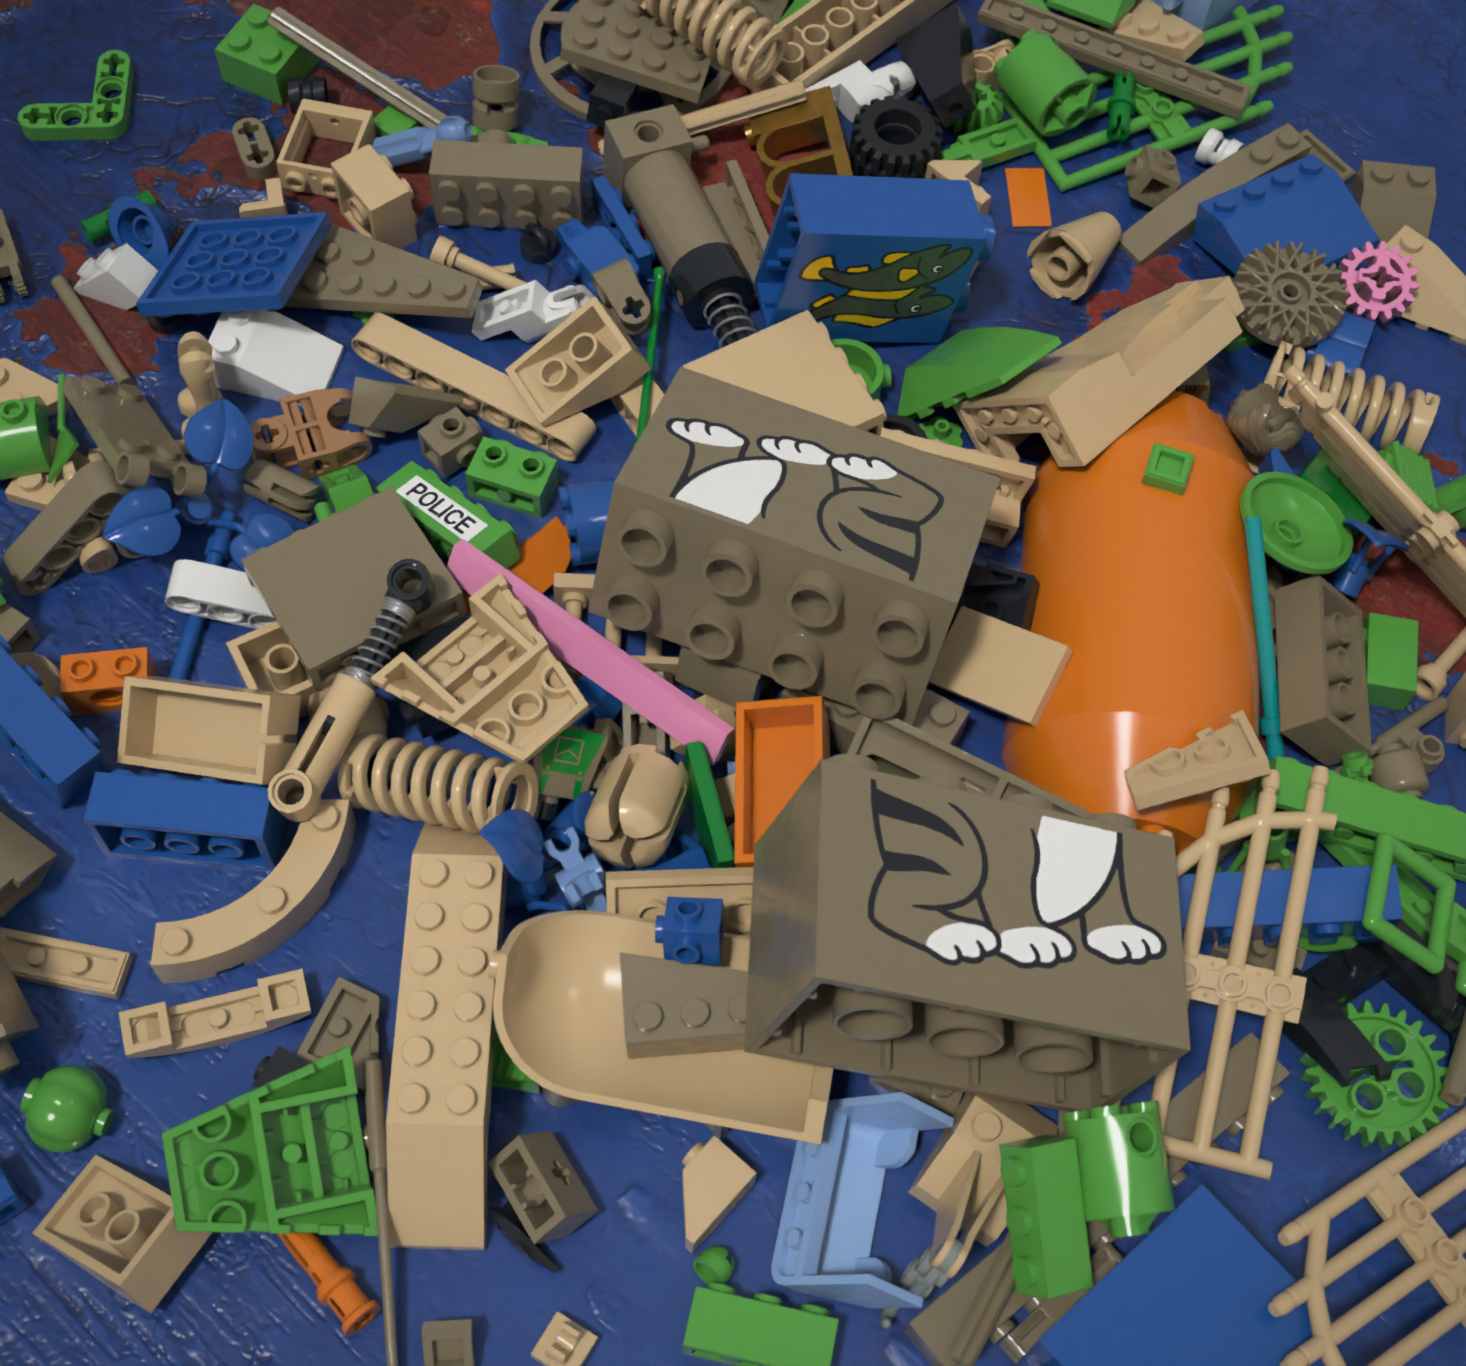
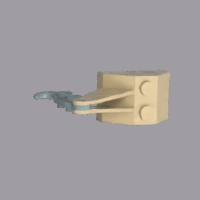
(966, 1187)

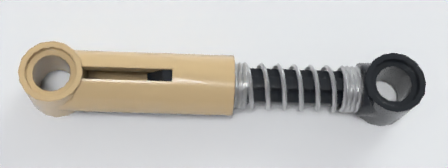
(349, 696)

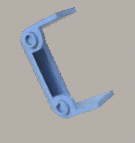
(837, 1196)

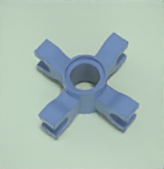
(582, 877)

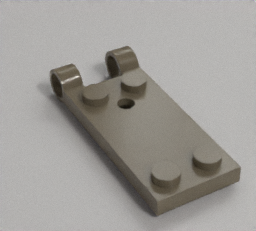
(132, 435)

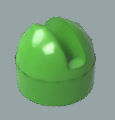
(714, 1265)

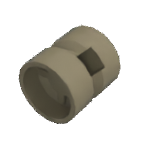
(495, 98)

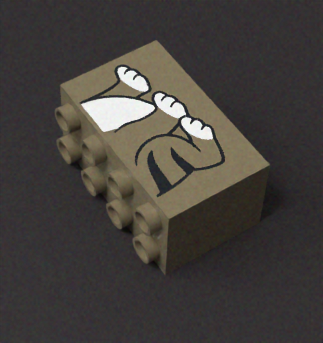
(790, 545)
(965, 940)

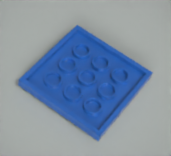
(235, 265)

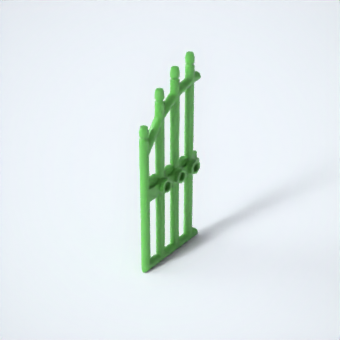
(1158, 110)

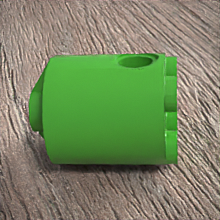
(1046, 84)
(1122, 1165)

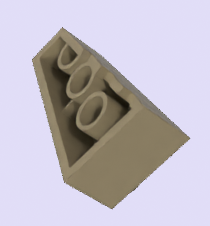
(681, 1007)

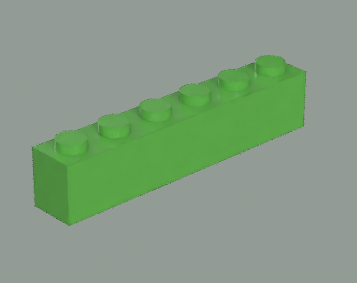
(1369, 810)

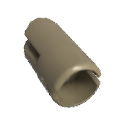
(282, 489)

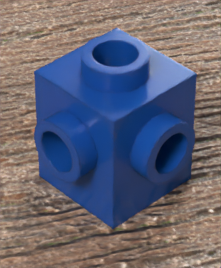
(691, 930)

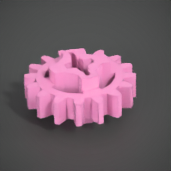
(1390, 273)

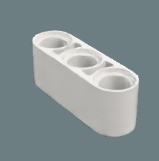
(216, 594)

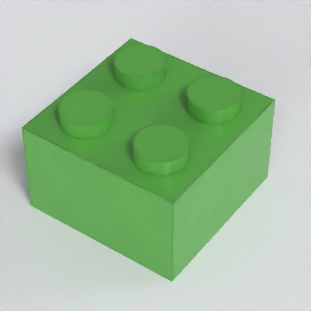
(261, 57)

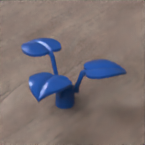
(145, 517)
(1354, 571)
(519, 845)

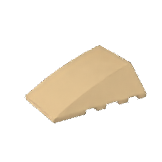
(491, 678)

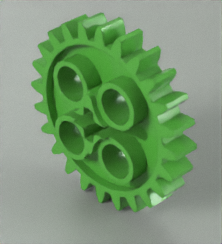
(1392, 1112)

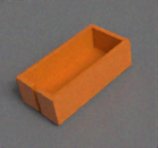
(774, 755)

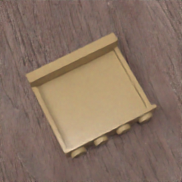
(797, 367)

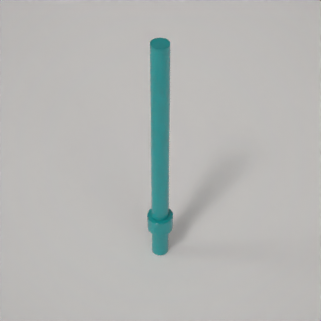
(1264, 638)

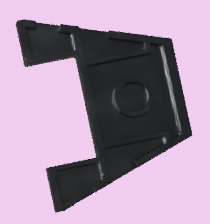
(1000, 594)

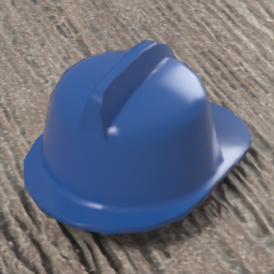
(142, 228)

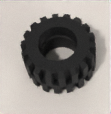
(894, 138)

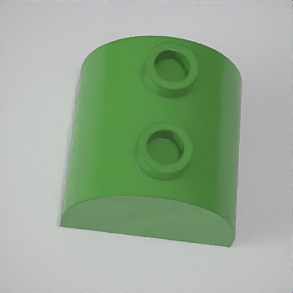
(24, 437)

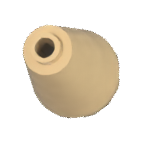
(1073, 254)

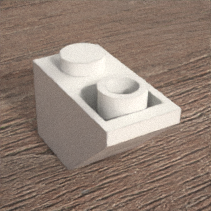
(115, 277)

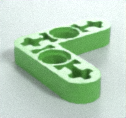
(93, 115)

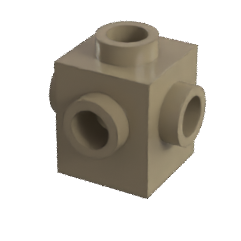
(1152, 176)
(450, 441)

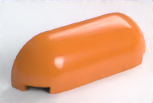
(540, 558)

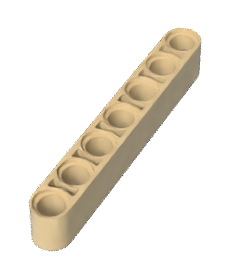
(485, 390)

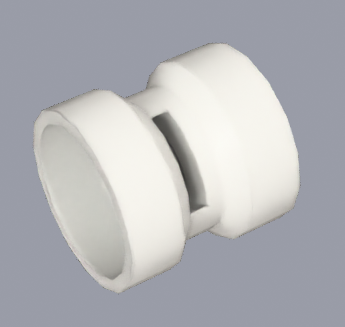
(1216, 148)

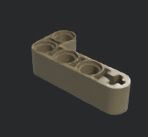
(64, 528)

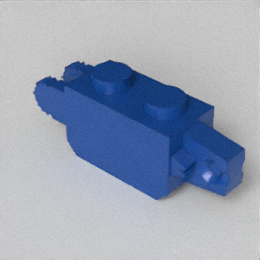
(589, 252)

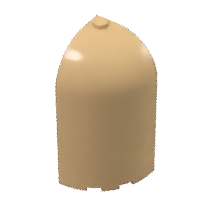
(566, 1031)

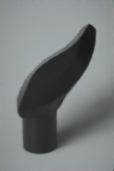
(515, 1233)

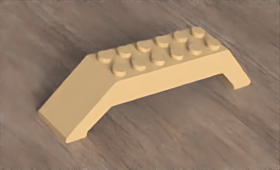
(444, 1044)

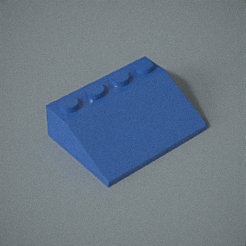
(1289, 204)

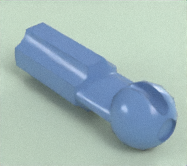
(417, 142)

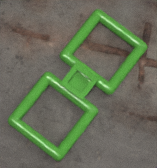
(1448, 918)

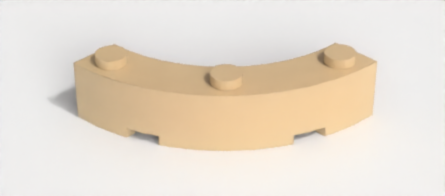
(266, 914)

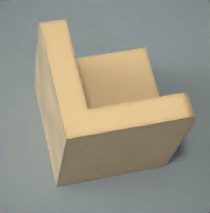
(273, 206)

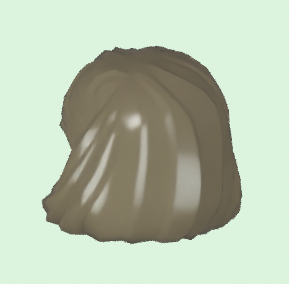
(1263, 423)

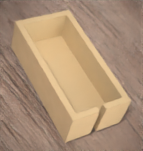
(207, 728)

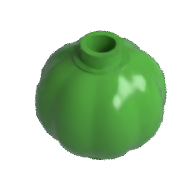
(66, 1108)

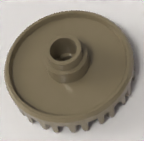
(1289, 295)

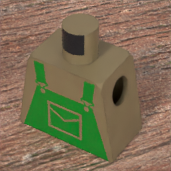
(566, 767)

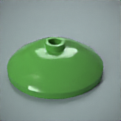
(1298, 523)

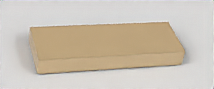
(65, 963)

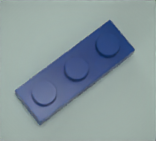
(622, 225)

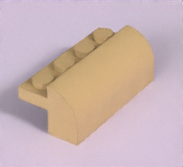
(1013, 485)

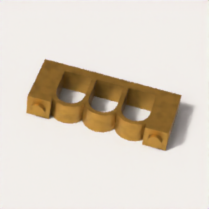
(794, 128)

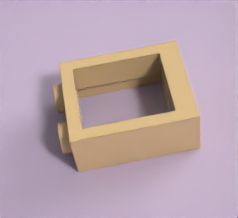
(317, 120)

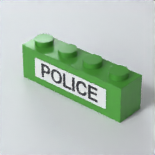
(449, 517)

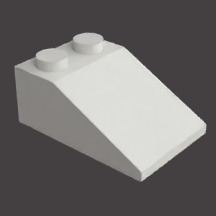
(271, 355)

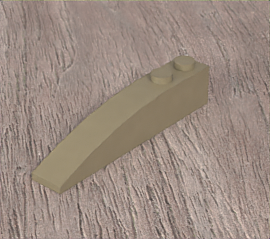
(1176, 216)

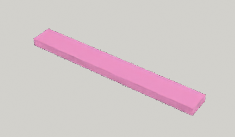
(598, 657)

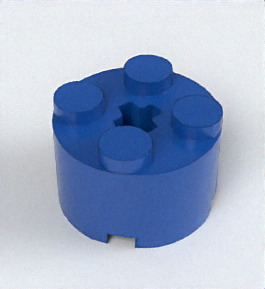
(586, 518)

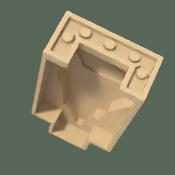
(1107, 376)

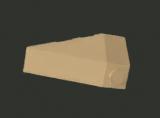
(1442, 289)

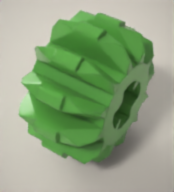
(988, 111)

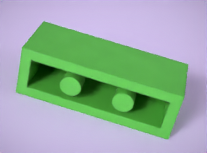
(1046, 1216)
(757, 1330)

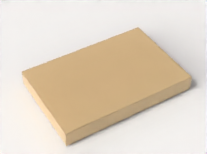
(999, 666)

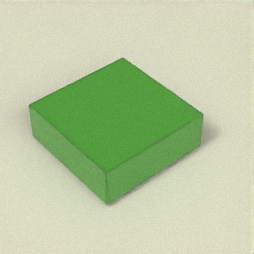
(392, 121)
(1168, 468)

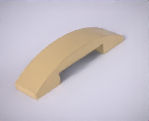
(216, 1019)

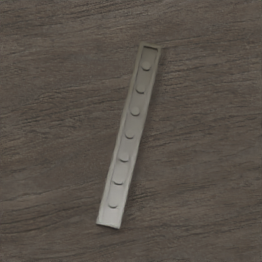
(1120, 55)

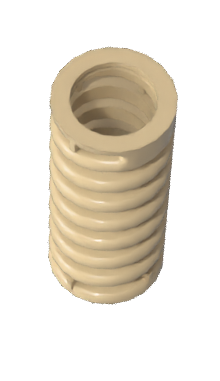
(730, 26)
(1421, 406)
(435, 809)

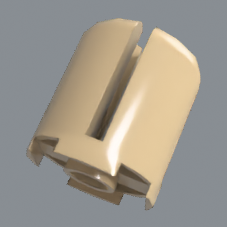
(637, 807)

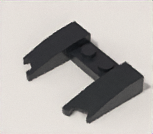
(1345, 974)

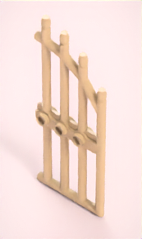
(1383, 491)
(1232, 982)
(1404, 1218)

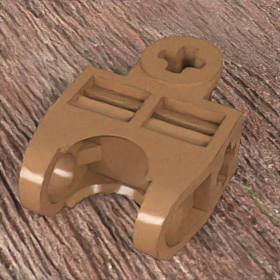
(290, 440)

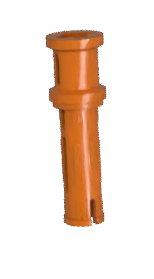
(334, 1283)

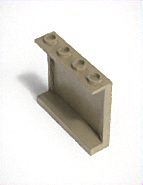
(333, 578)

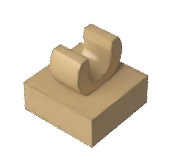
(564, 1343)

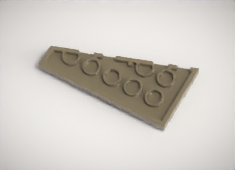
(372, 276)

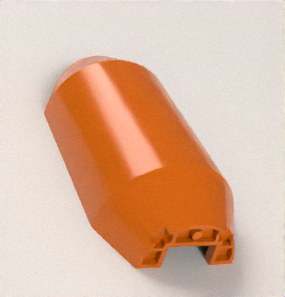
(1155, 615)

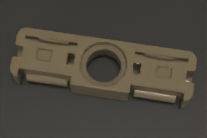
(1052, 1310)

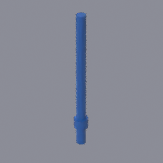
(216, 552)

